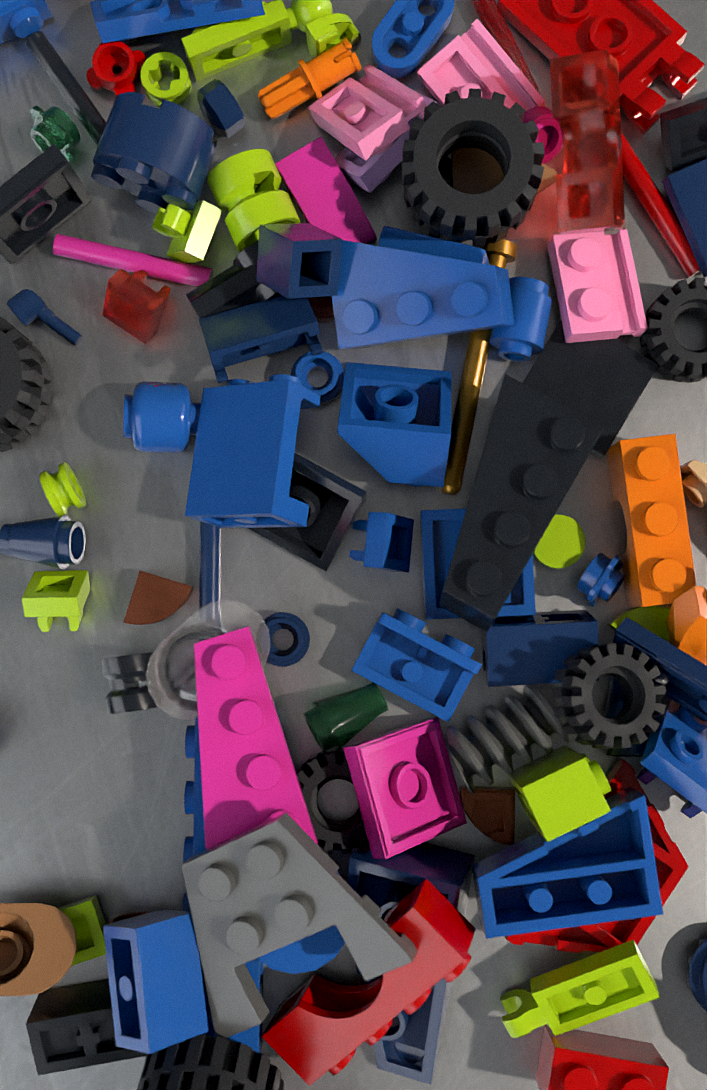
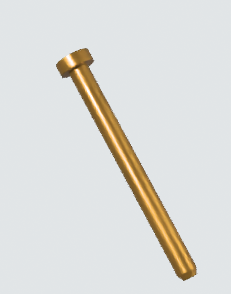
(471, 381)

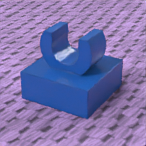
(386, 542)

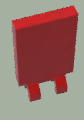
(632, 31)

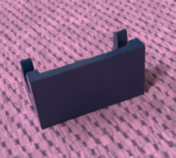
(259, 331)
(534, 646)

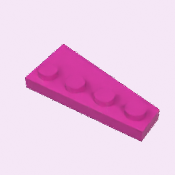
(241, 742)

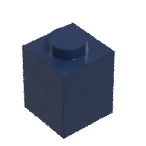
(298, 260)

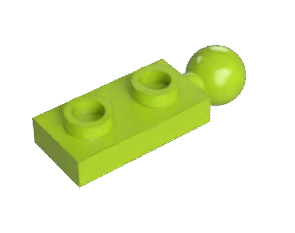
(231, 43)

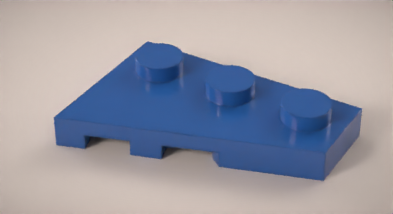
(137, 18)

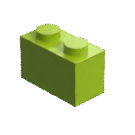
(561, 791)

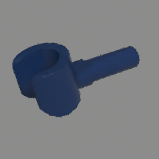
(29, 306)

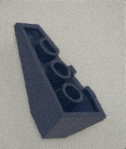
(414, 1039)

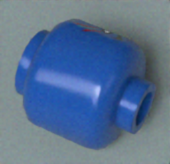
(160, 417)

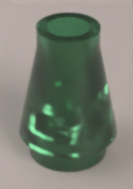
(344, 715)

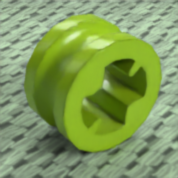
(153, 71)
(62, 489)

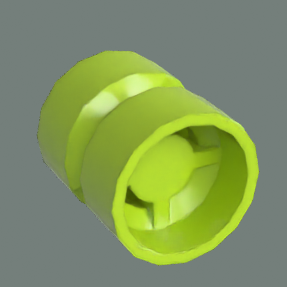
(249, 193)

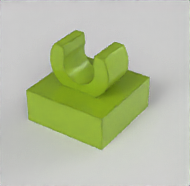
(189, 230)
(56, 595)

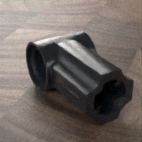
(232, 287)

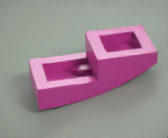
(324, 193)

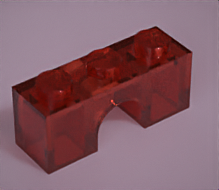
(590, 123)

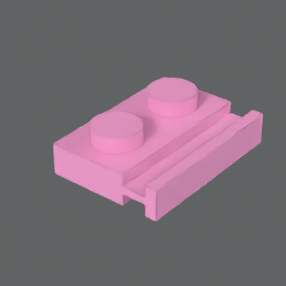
(477, 63)
(368, 112)
(596, 286)

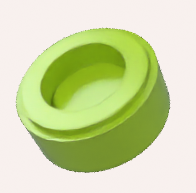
(561, 543)

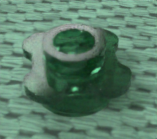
(54, 128)

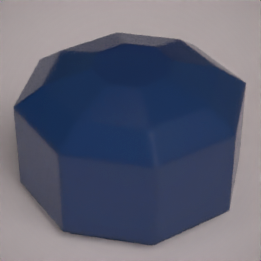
(220, 108)

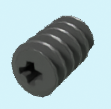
(503, 736)

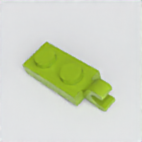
(581, 992)

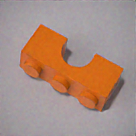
(650, 490)

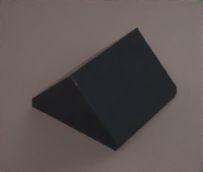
(331, 513)

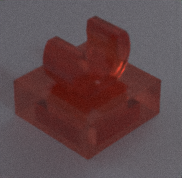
(134, 304)

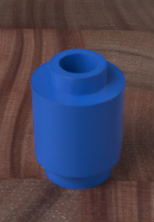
(531, 318)

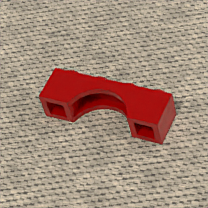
(327, 1021)

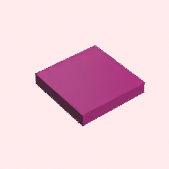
(405, 787)

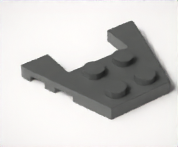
(266, 894)

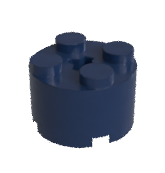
(154, 152)

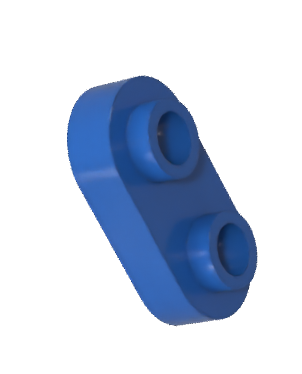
(411, 31)

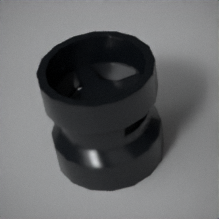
(122, 671)

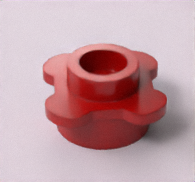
(111, 55)

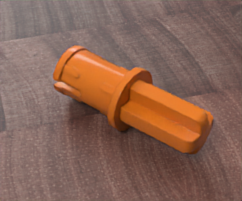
(309, 79)

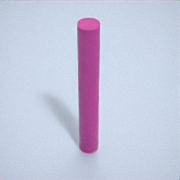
(131, 260)

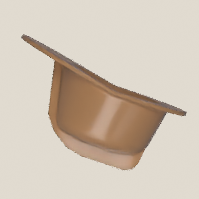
(34, 947)

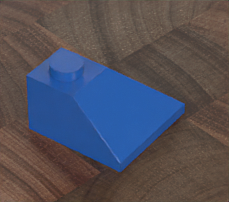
(398, 420)

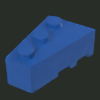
(415, 296)
(576, 879)

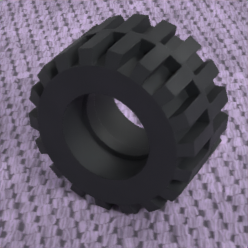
(479, 125)
(20, 385)
(209, 1065)

